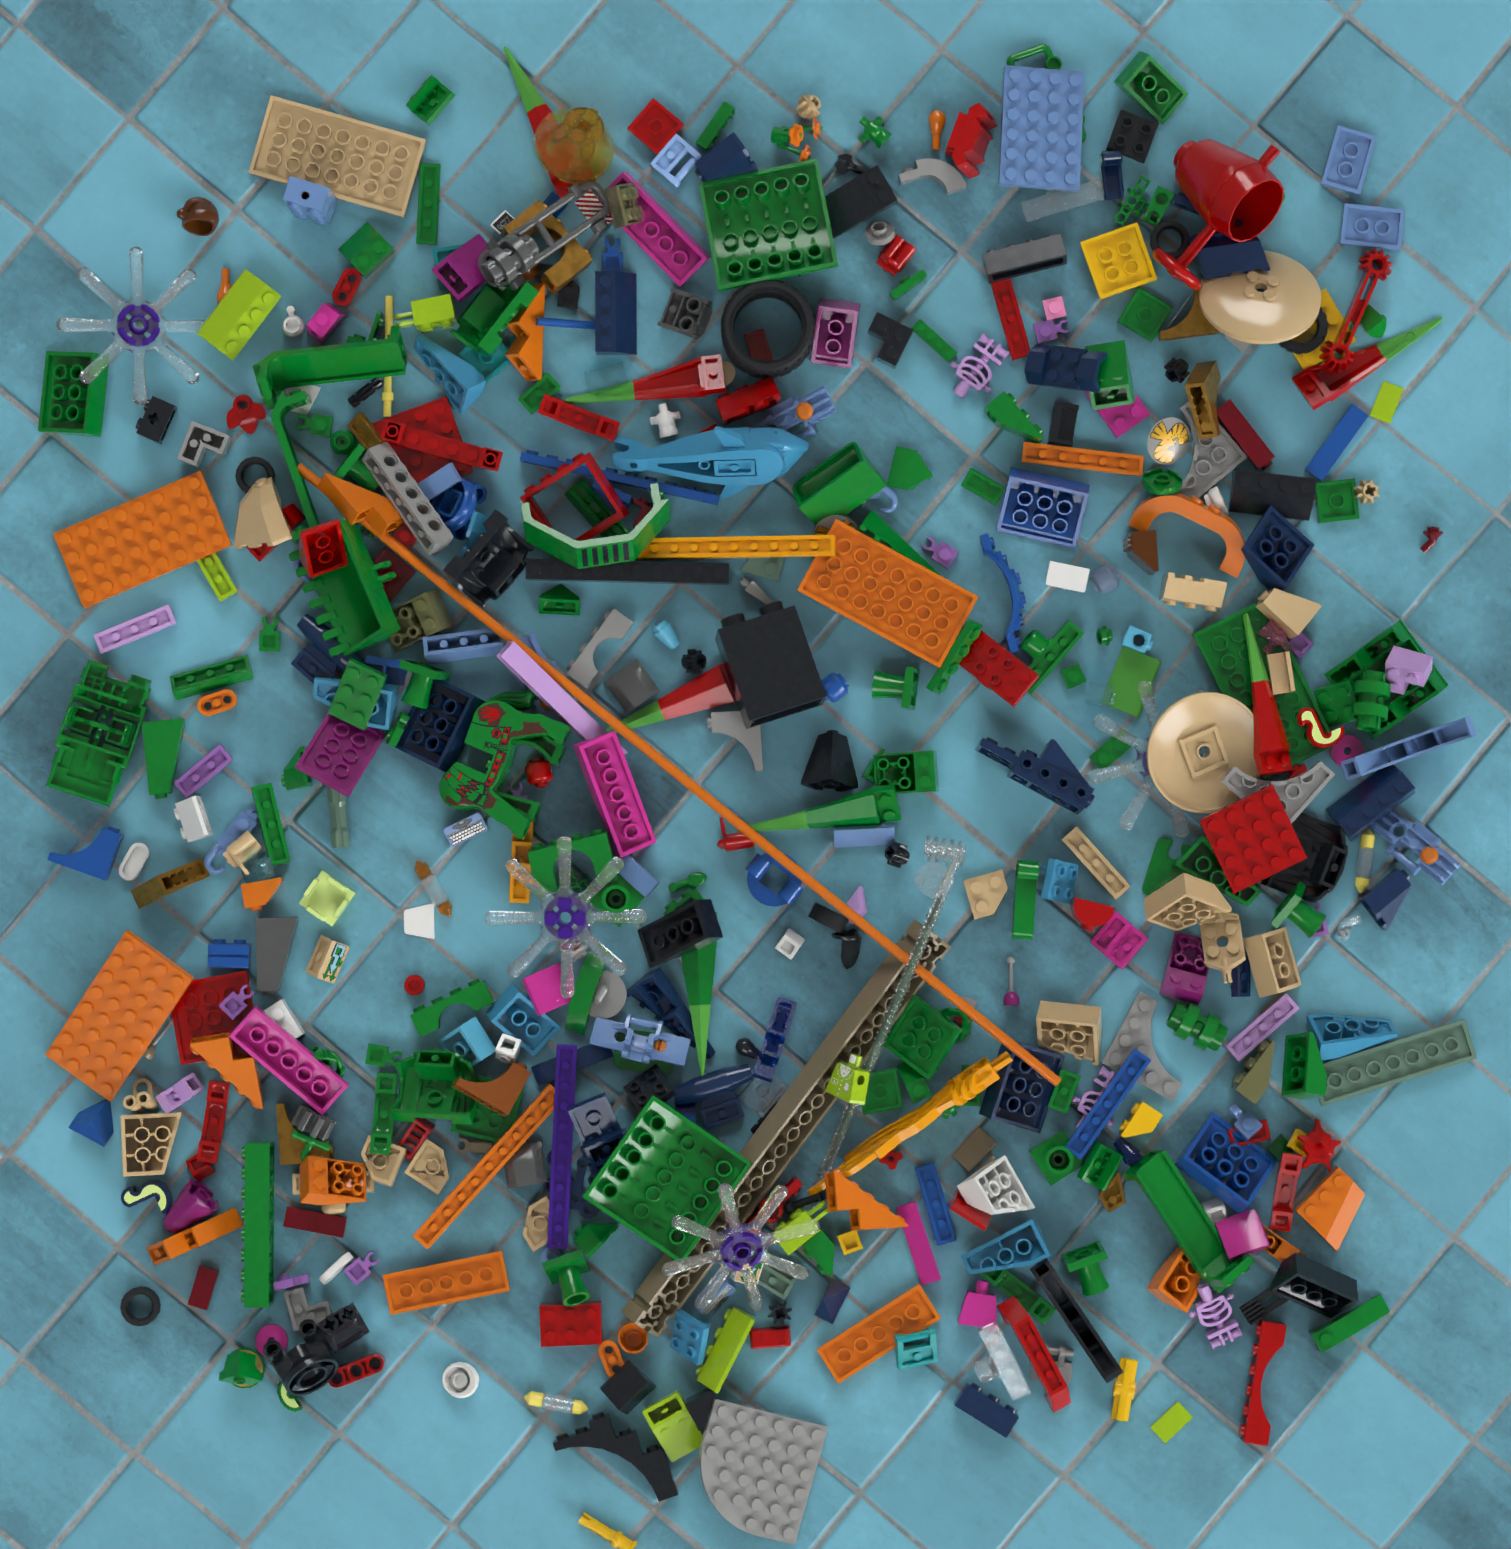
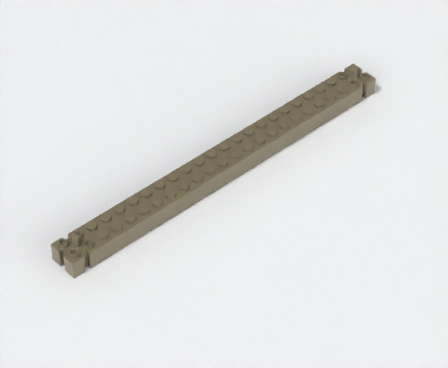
(789, 1124)

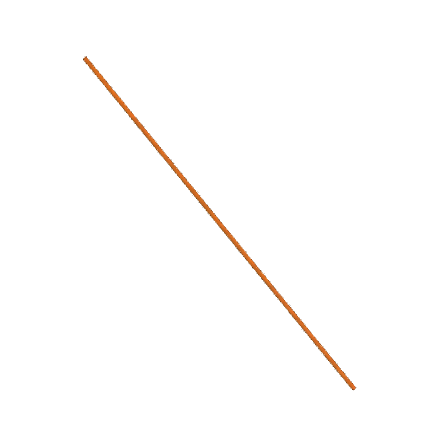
(704, 796)

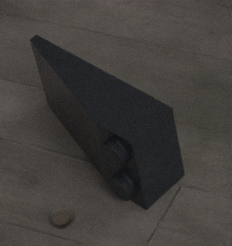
(859, 201)
(680, 932)

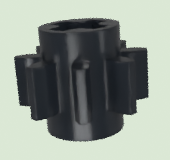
(1176, 370)
(693, 661)
(897, 854)
(781, 1318)

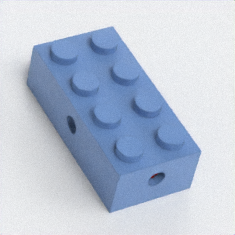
(310, 200)

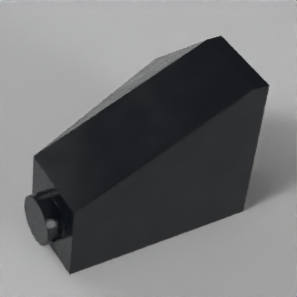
(830, 764)

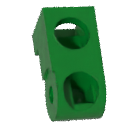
(1158, 206)

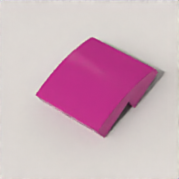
(1119, 940)
(544, 989)
(1242, 1234)

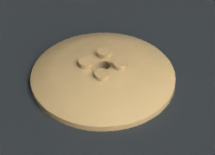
(1265, 317)
(1174, 747)

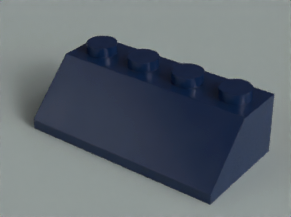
(615, 313)
(1371, 801)

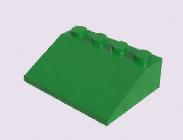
(66, 401)

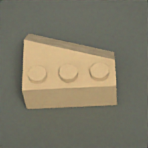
(1192, 593)

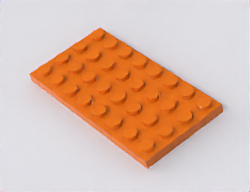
(142, 539)
(889, 594)
(119, 1015)

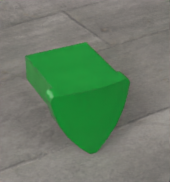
(1373, 322)

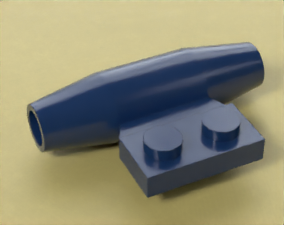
(315, 659)
(716, 1094)

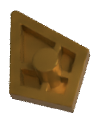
(1113, 1195)

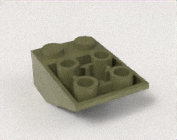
(624, 205)
(420, 618)
(1255, 1077)

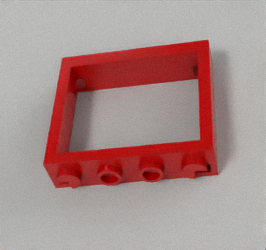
(538, 515)

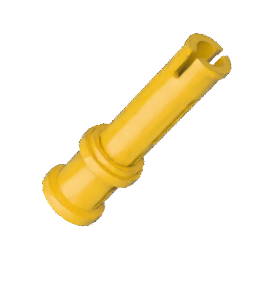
(615, 1538)

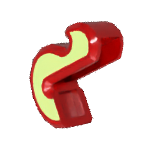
(1314, 731)

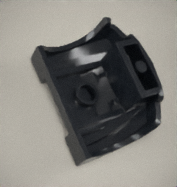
(491, 563)
(1325, 859)

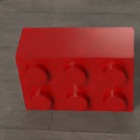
(571, 1324)

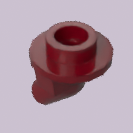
(1432, 534)

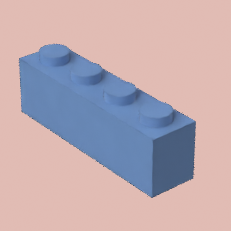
(462, 646)

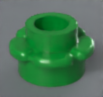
(1104, 636)

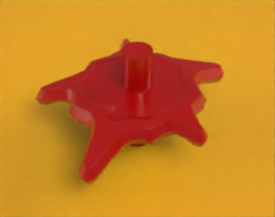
(1318, 1146)

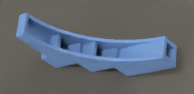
(1408, 748)

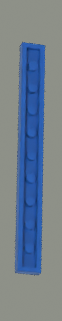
(628, 479)

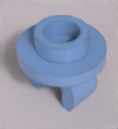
(549, 1254)

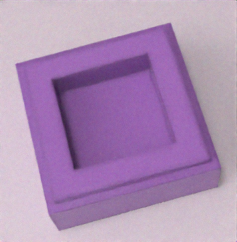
(1300, 644)

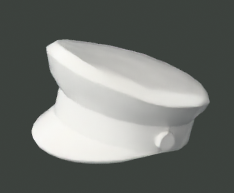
(460, 1379)

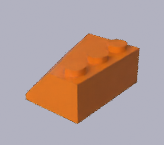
(1331, 1206)

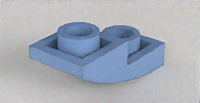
(638, 876)

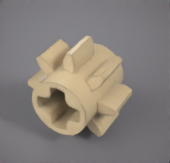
(808, 106)
(1372, 489)

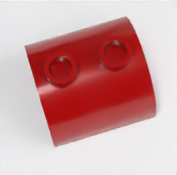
(1090, 913)

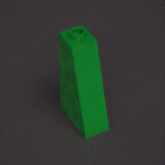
(162, 753)

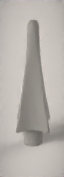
(755, 591)

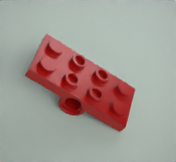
(998, 669)

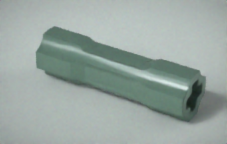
(339, 827)

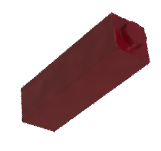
(1244, 436)

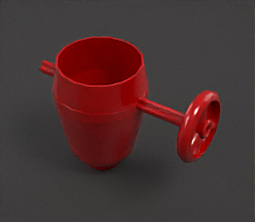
(1223, 188)

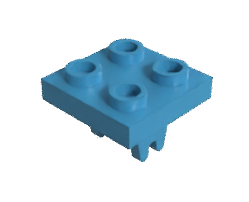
(1059, 881)
(690, 1336)

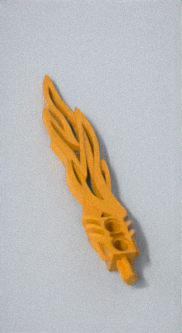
(956, 1092)

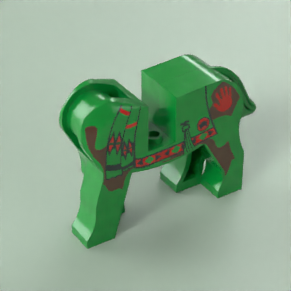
(498, 731)

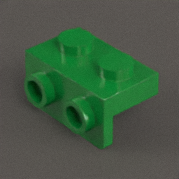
(430, 100)
(1100, 1166)

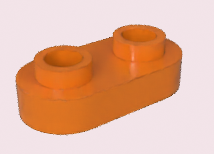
(217, 702)
(612, 1358)

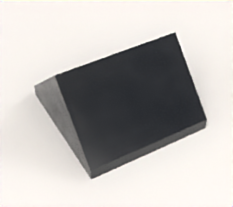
(627, 1387)
(699, 1406)

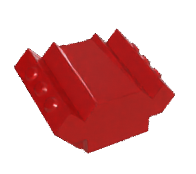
(970, 139)

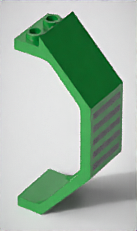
(599, 550)

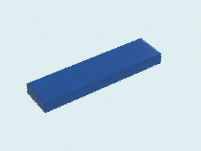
(1336, 442)
(935, 1203)

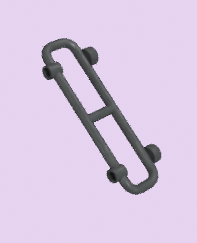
(595, 222)

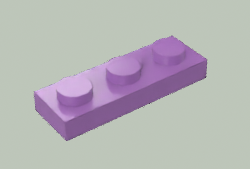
(203, 771)

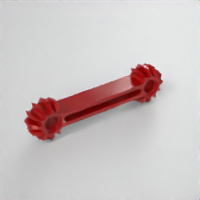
(1356, 310)

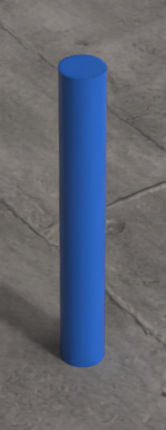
(565, 323)

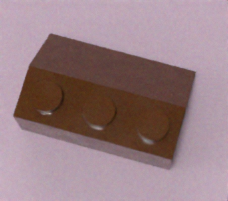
(1142, 550)

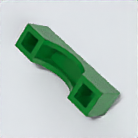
(428, 1018)

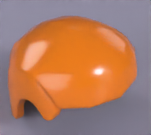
(632, 1338)

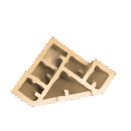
(261, 517)

